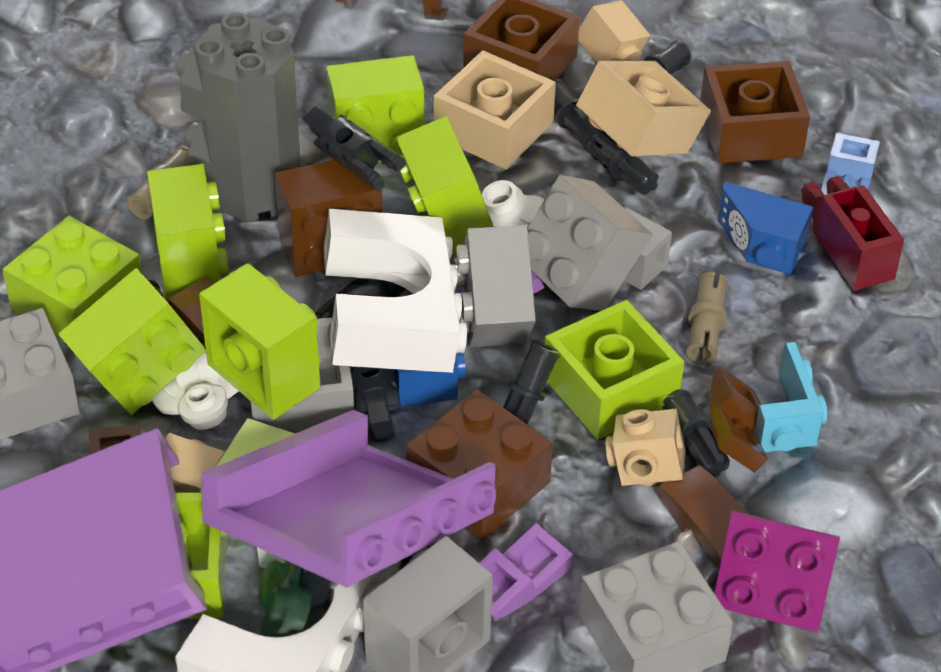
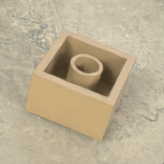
(496, 108)
(642, 108)

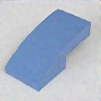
(852, 160)

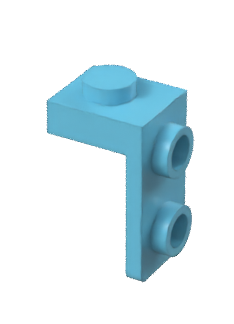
(799, 420)

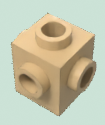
(647, 447)

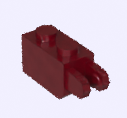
(854, 232)

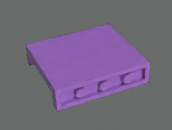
(339, 502)
(92, 556)

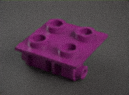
(776, 571)

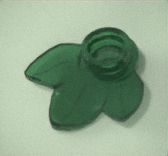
(283, 599)

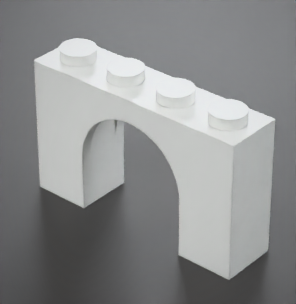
(394, 332)
(322, 648)

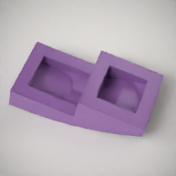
(525, 570)

